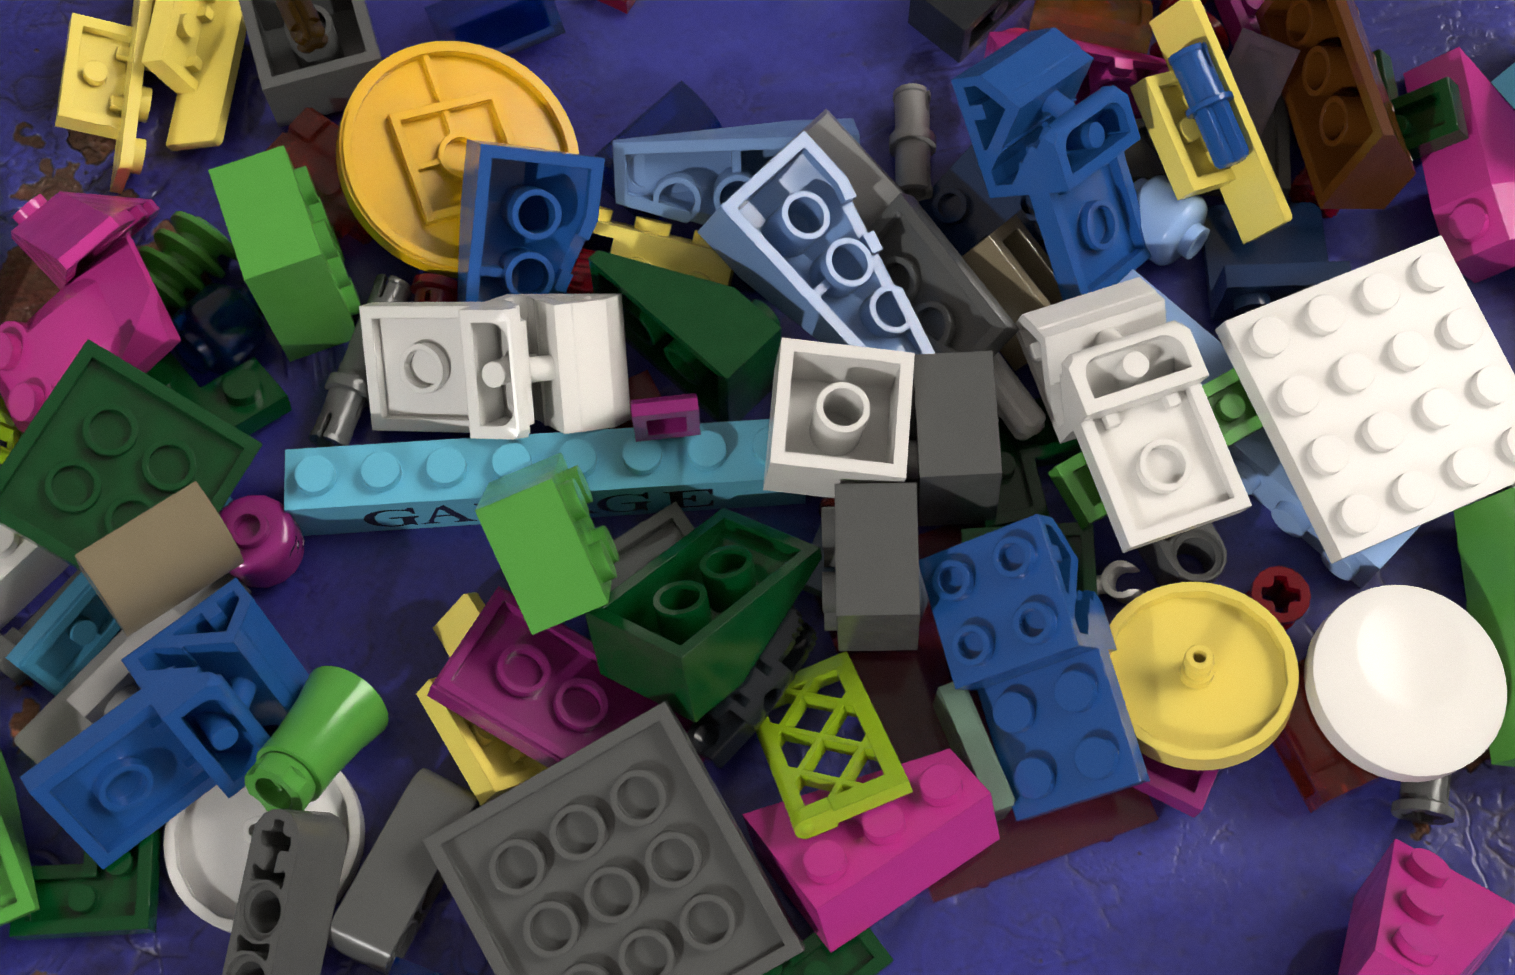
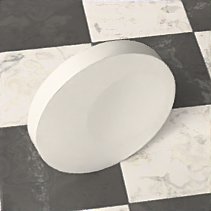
(1405, 683)
(212, 838)

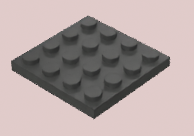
(616, 867)

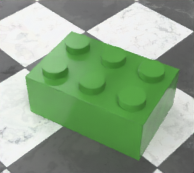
(287, 251)

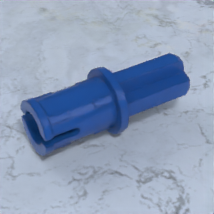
(1209, 105)

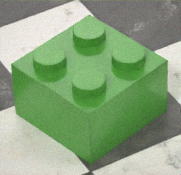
(548, 542)

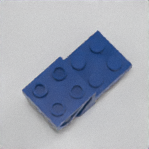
(1059, 154)
(1037, 662)
(188, 728)

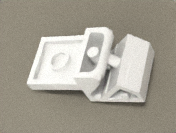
(497, 364)
(1137, 409)

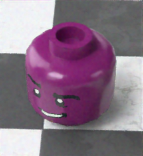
(266, 538)

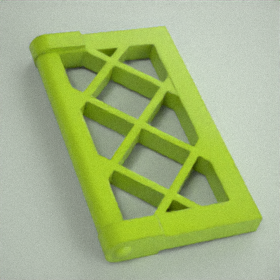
(846, 795)

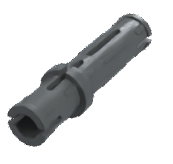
(349, 385)

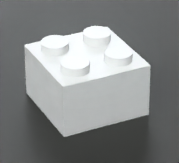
(837, 417)

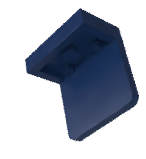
(966, 211)
(1268, 268)

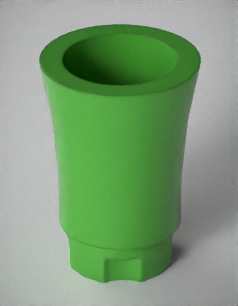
(316, 739)

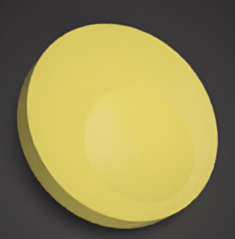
(1203, 674)

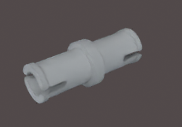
(913, 140)

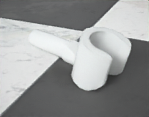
(1107, 581)

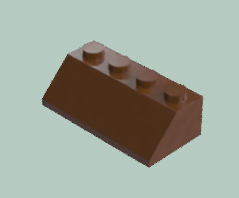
(1338, 104)

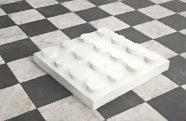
(1380, 396)

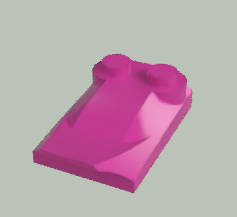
(106, 303)

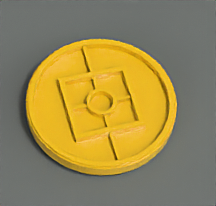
(409, 136)

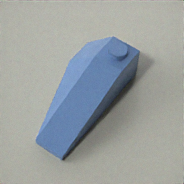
(697, 171)
(810, 254)

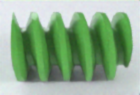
(185, 257)

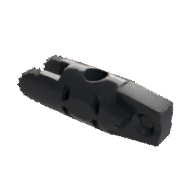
(742, 712)

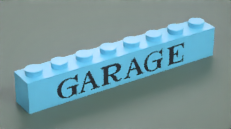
(444, 479)

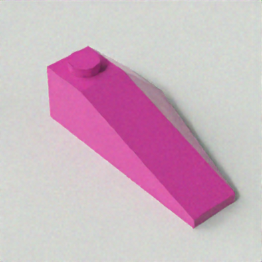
(76, 229)

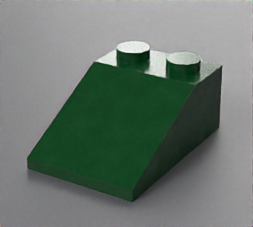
(695, 332)
(701, 612)

